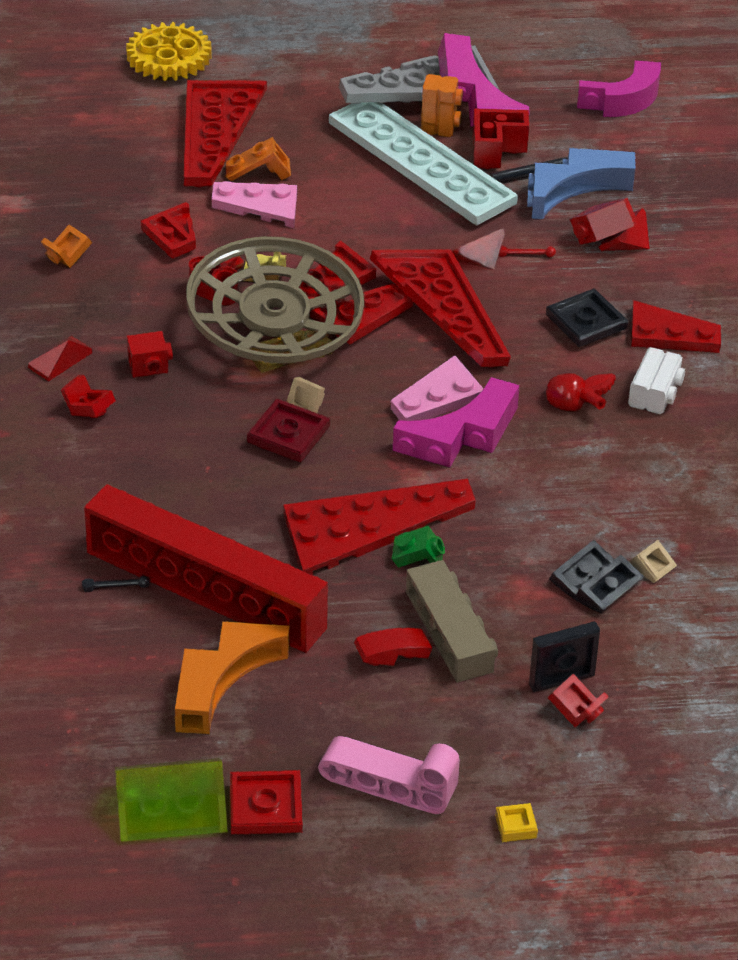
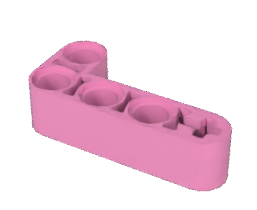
(393, 776)

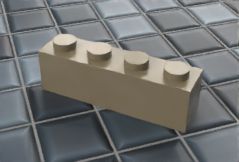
(451, 621)

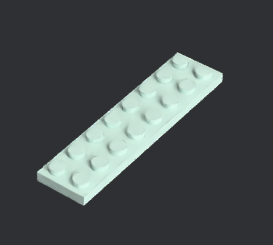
(424, 160)

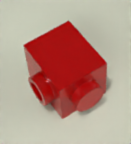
(148, 354)

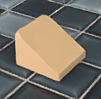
(653, 562)

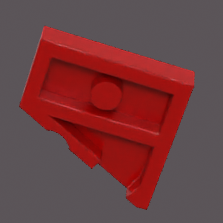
(171, 230)

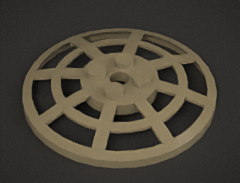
(262, 296)

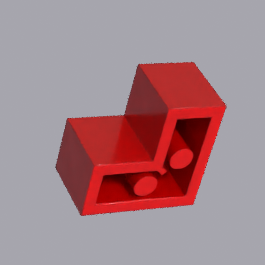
(498, 132)

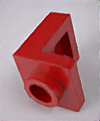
(84, 400)
(577, 701)

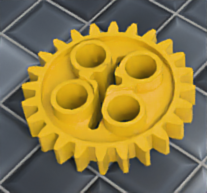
(169, 51)

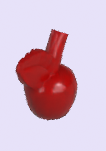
(571, 391)

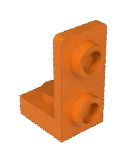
(263, 152)

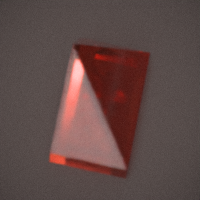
(482, 251)

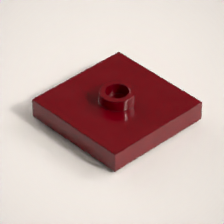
(288, 430)

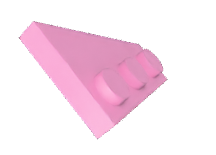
(266, 200)

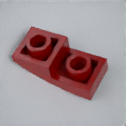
(385, 645)

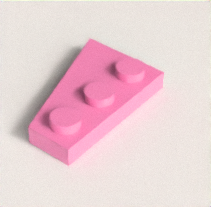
(437, 393)

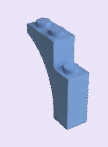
(581, 173)

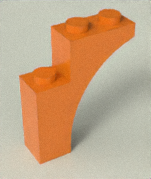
(210, 673)

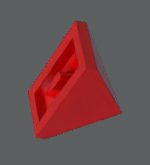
(630, 239)
(60, 358)

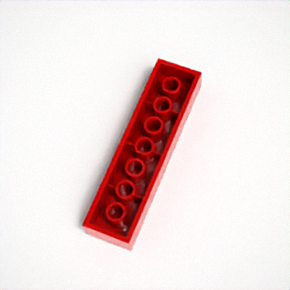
(205, 566)

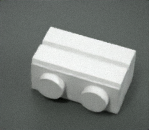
(656, 381)

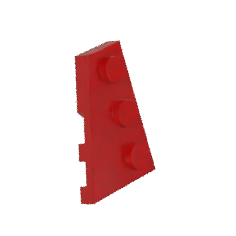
(363, 270)
(672, 330)

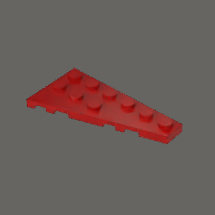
(214, 122)
(364, 522)

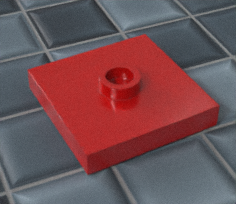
(266, 802)

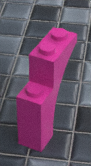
(458, 61)
(474, 425)

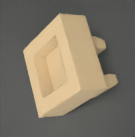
(306, 394)

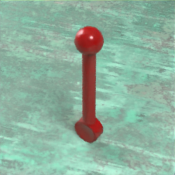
(549, 251)

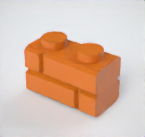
(440, 105)

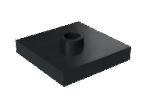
(586, 317)
(563, 654)

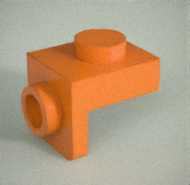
(67, 246)

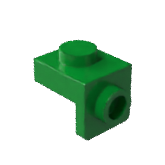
(416, 546)

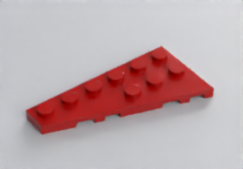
(444, 293)

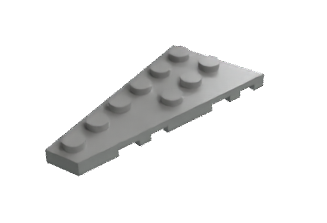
(398, 84)

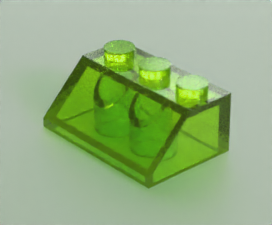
(171, 799)

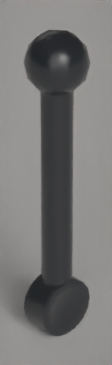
(89, 584)

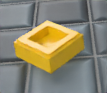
(516, 822)

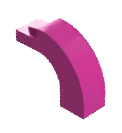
(625, 96)

